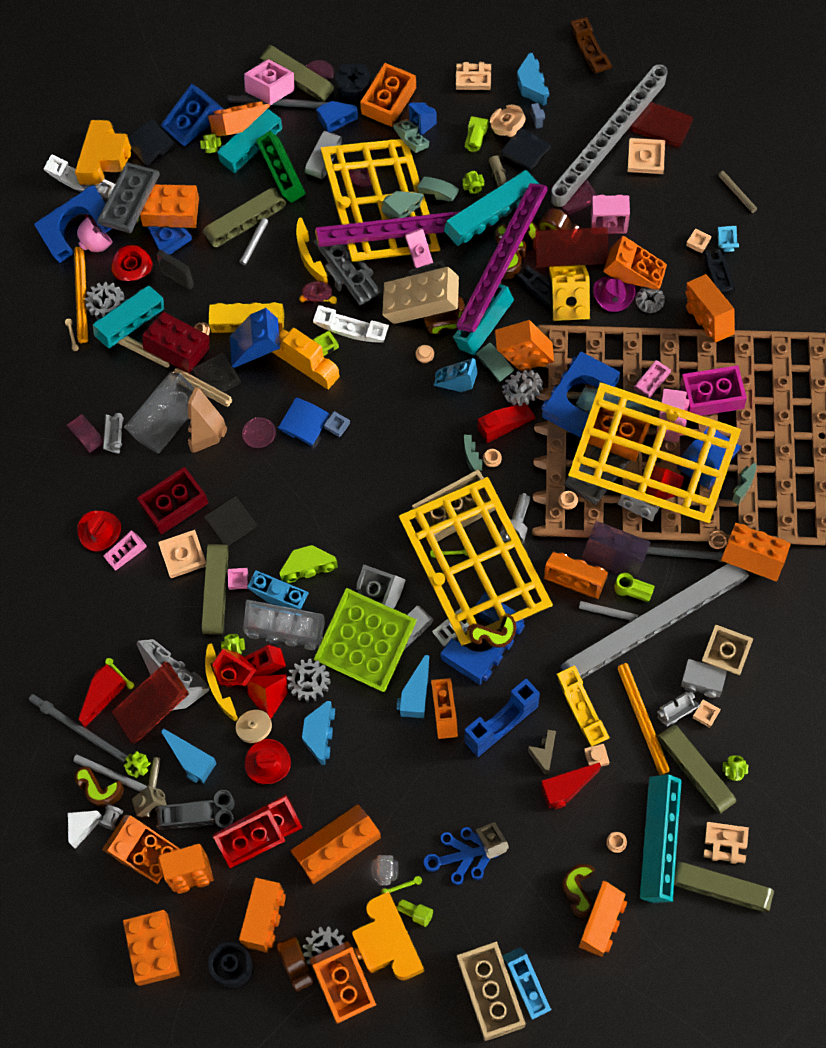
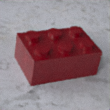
(176, 342)
(172, 500)

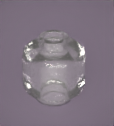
(384, 869)

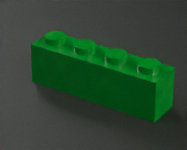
(280, 166)

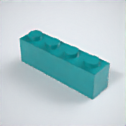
(244, 144)
(128, 316)
(470, 341)

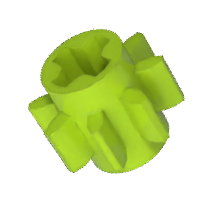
(210, 143)
(473, 182)
(233, 643)
(136, 764)
(735, 768)

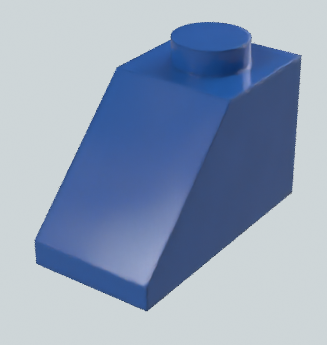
(336, 114)
(422, 116)

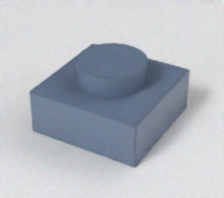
(537, 115)
(337, 424)

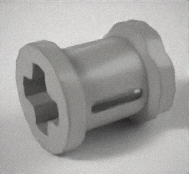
(110, 817)

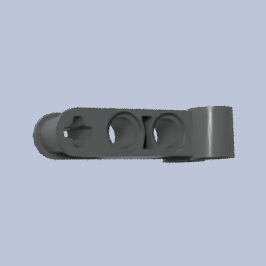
(196, 813)

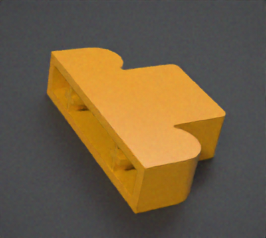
(101, 153)
(307, 357)
(386, 940)

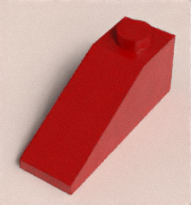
(503, 421)
(266, 661)
(102, 690)
(564, 787)

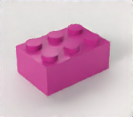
(714, 390)

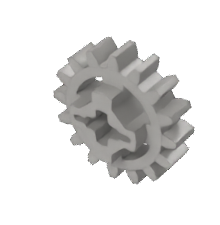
(103, 299)
(522, 387)
(303, 685)
(316, 948)

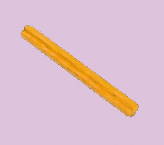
(80, 288)
(643, 719)

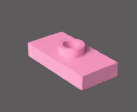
(418, 248)
(652, 379)

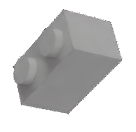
(703, 679)

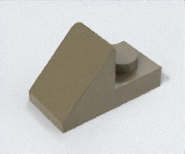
(543, 756)
(492, 840)

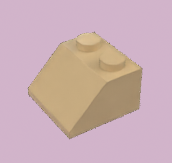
(727, 650)

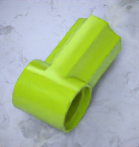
(476, 130)
(636, 588)

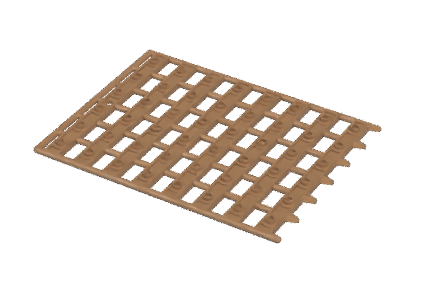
(783, 434)

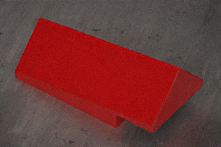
(257, 831)

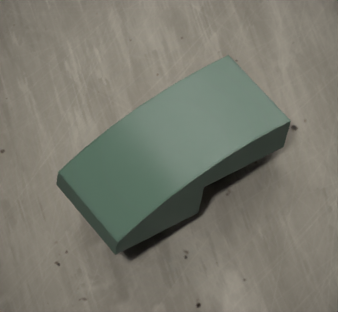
(409, 134)
(443, 190)
(494, 362)
(472, 457)
(747, 476)

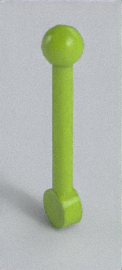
(450, 553)
(109, 661)
(417, 880)

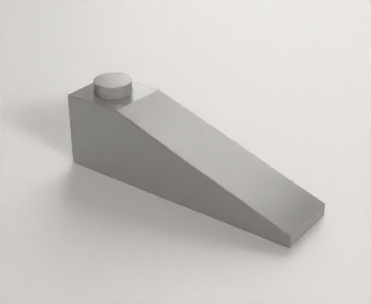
(380, 586)
(156, 655)

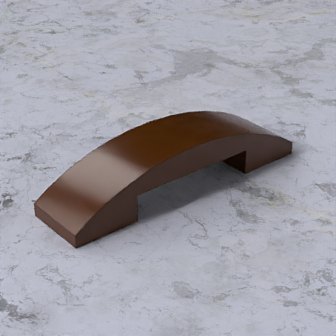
(588, 45)

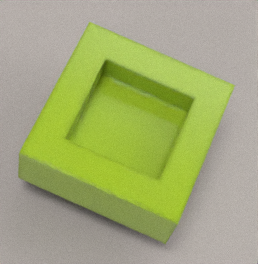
(327, 342)

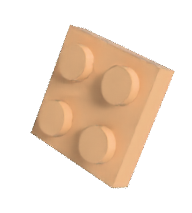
(646, 156)
(182, 554)

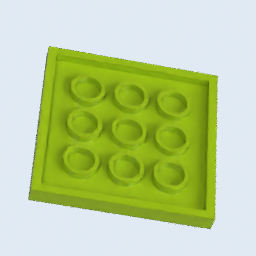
(365, 639)

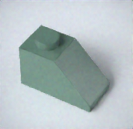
(401, 204)

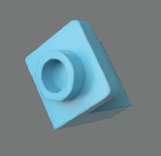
(727, 238)

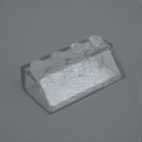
(162, 413)
(284, 625)

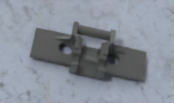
(346, 274)

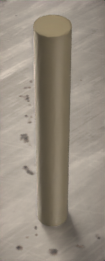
(736, 190)
(153, 777)

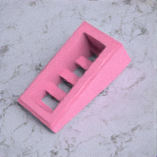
(121, 546)

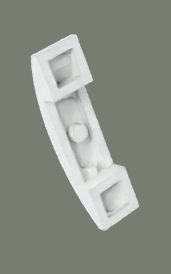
(62, 172)
(350, 327)

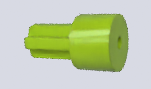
(420, 914)

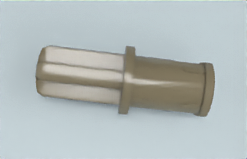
(497, 170)

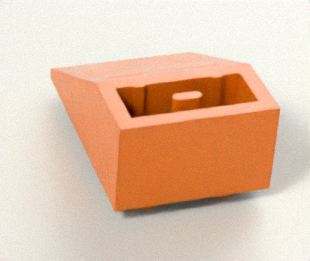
(235, 118)
(634, 265)
(138, 847)

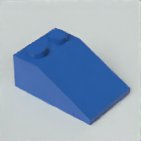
(190, 115)
(254, 337)
(713, 458)

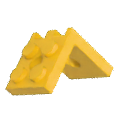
(566, 283)

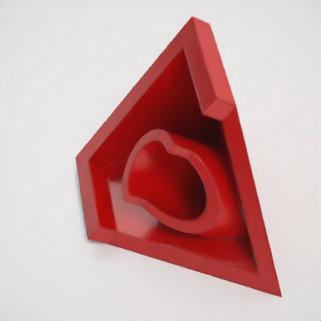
(667, 477)
(232, 668)
(268, 692)

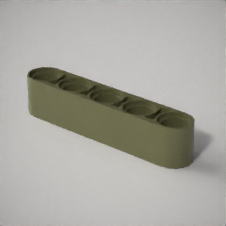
(303, 77)
(244, 217)
(215, 589)
(696, 769)
(723, 887)

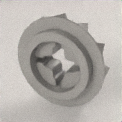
(650, 306)

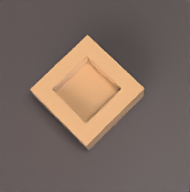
(698, 241)
(706, 713)
(596, 754)

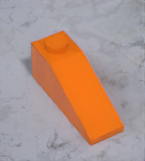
(444, 708)

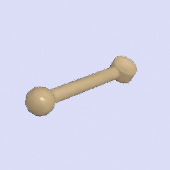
(68, 322)

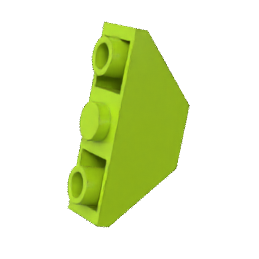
(307, 563)

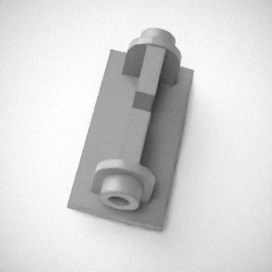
(113, 433)
(639, 507)
(685, 705)

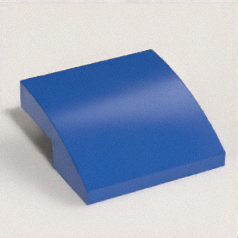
(304, 421)

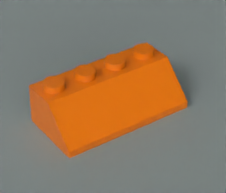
(336, 843)

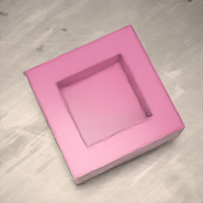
(237, 578)

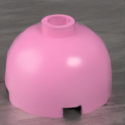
(92, 237)

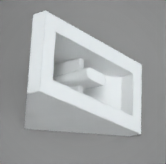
(80, 825)

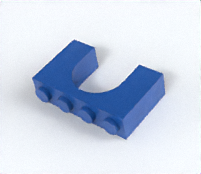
(53, 225)
(583, 370)
(478, 664)
(482, 734)

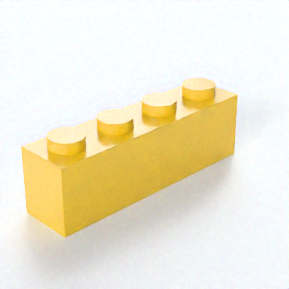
(228, 317)

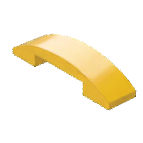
(315, 269)
(226, 703)
(581, 706)

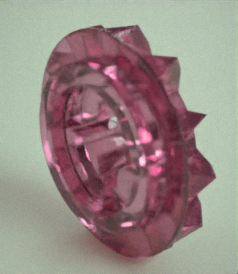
(360, 179)
(311, 288)

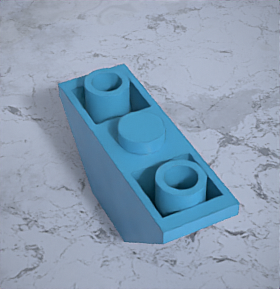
(531, 81)
(458, 376)
(276, 591)
(318, 731)

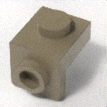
(147, 800)

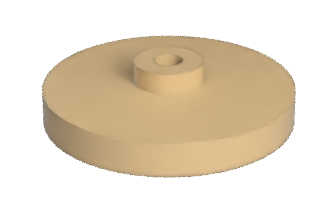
(253, 726)

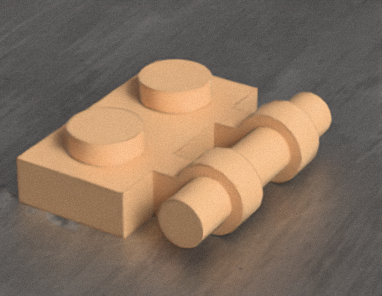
(473, 76)
(726, 836)

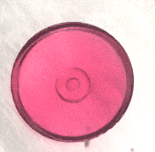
(322, 68)
(259, 432)

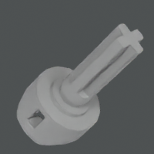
(517, 519)

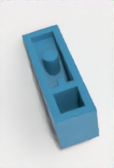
(414, 693)
(194, 761)
(526, 982)

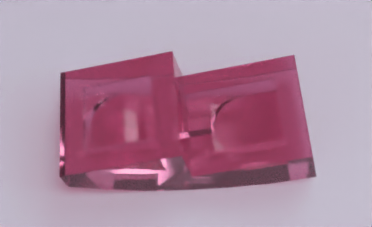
(85, 433)

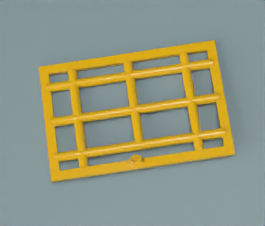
(344, 202)
(654, 452)
(439, 578)

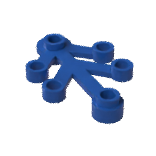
(467, 855)

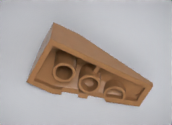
(205, 424)

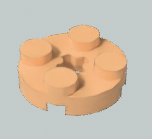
(507, 120)

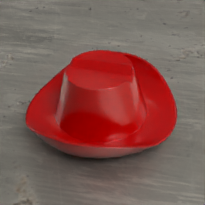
(131, 263)
(98, 530)
(267, 761)

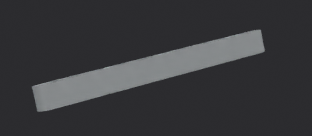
(608, 136)
(656, 620)

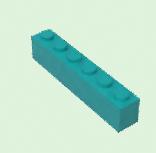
(488, 209)
(660, 839)

